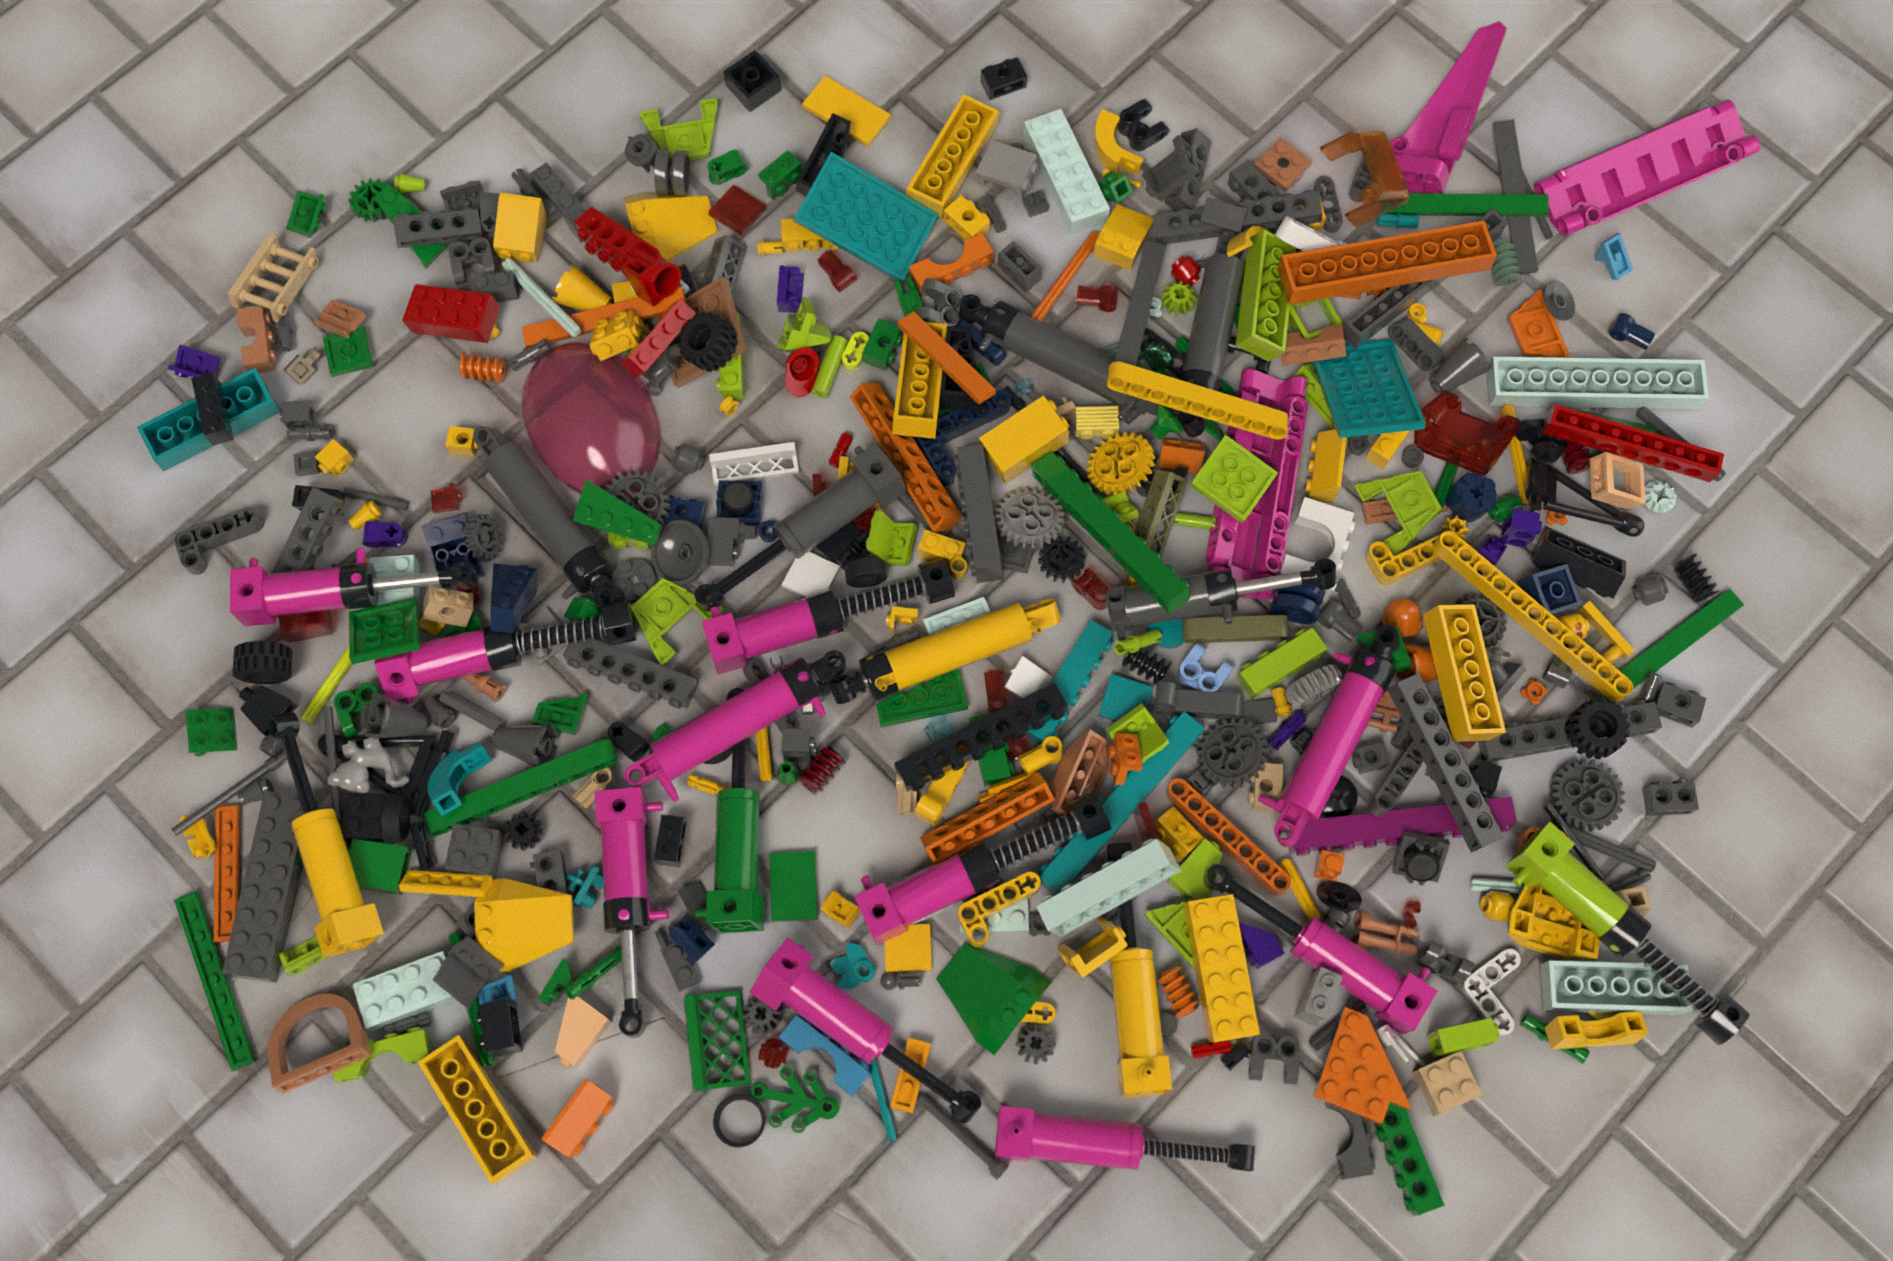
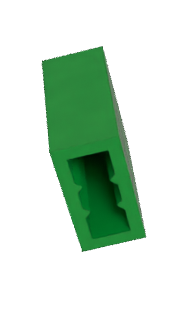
(379, 865)

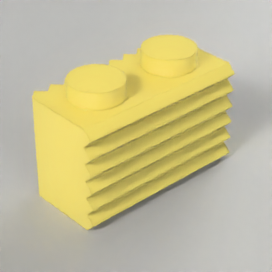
(1096, 421)

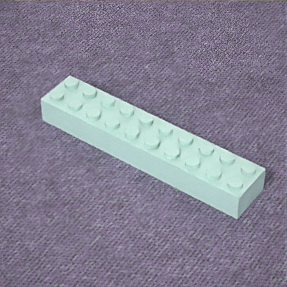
(1597, 382)

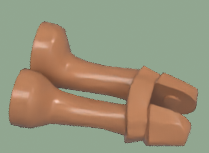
(1364, 921)

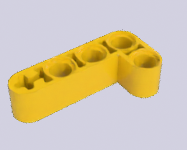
(1394, 563)
(934, 802)
(1001, 904)

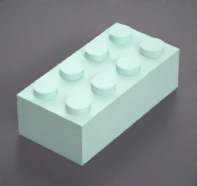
(396, 566)
(401, 992)

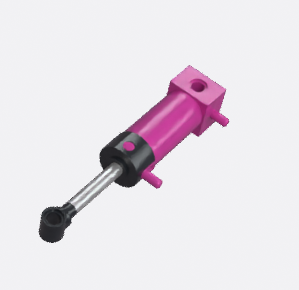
(262, 596)
(625, 883)

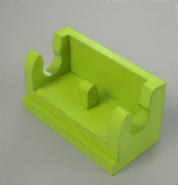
(302, 957)

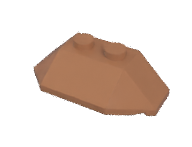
(1080, 771)

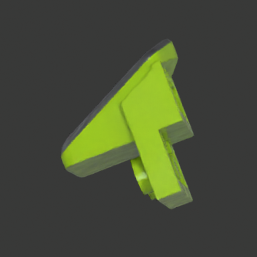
(803, 330)

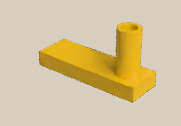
(1618, 644)

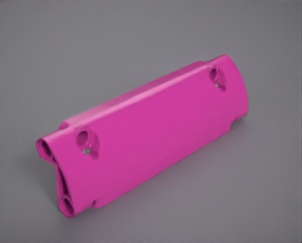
(1646, 167)

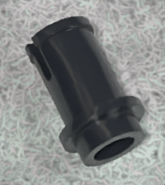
(1235, 1056)

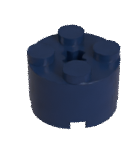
(1471, 497)

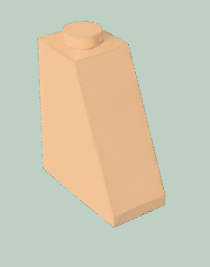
(579, 1032)

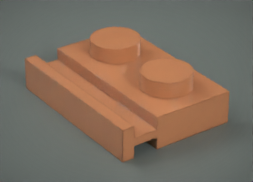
(340, 318)

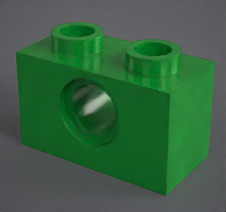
(882, 333)

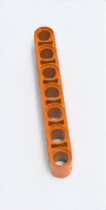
(1232, 847)

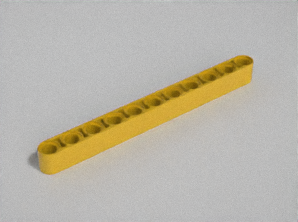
(1537, 626)

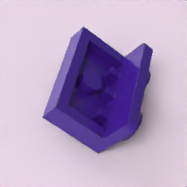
(194, 362)

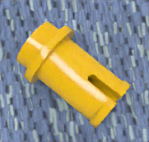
(768, 247)
(1282, 706)

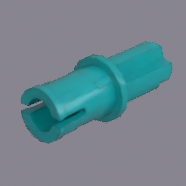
(1398, 221)

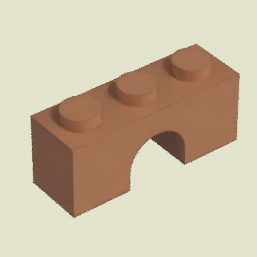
(1326, 346)
(260, 354)

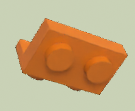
(1124, 756)

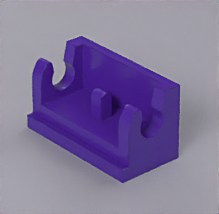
(789, 289)

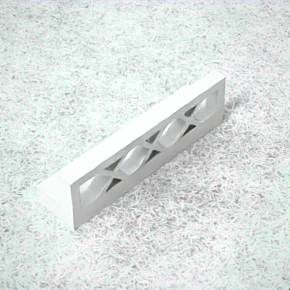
(755, 456)

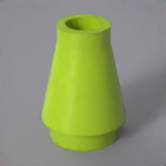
(406, 183)

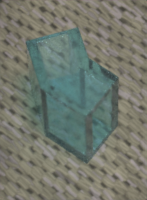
(939, 729)

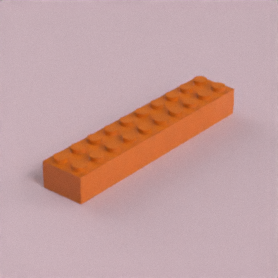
(1386, 262)

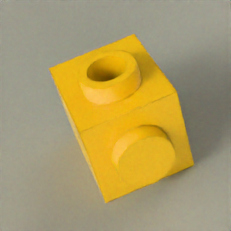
(333, 459)

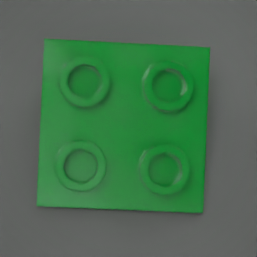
(210, 730)

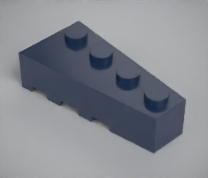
(511, 595)

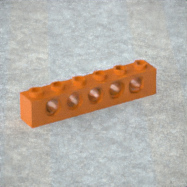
(987, 818)

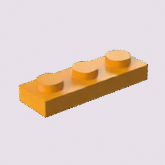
(908, 1087)

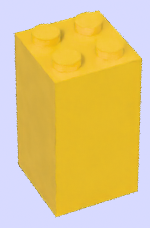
(1025, 438)

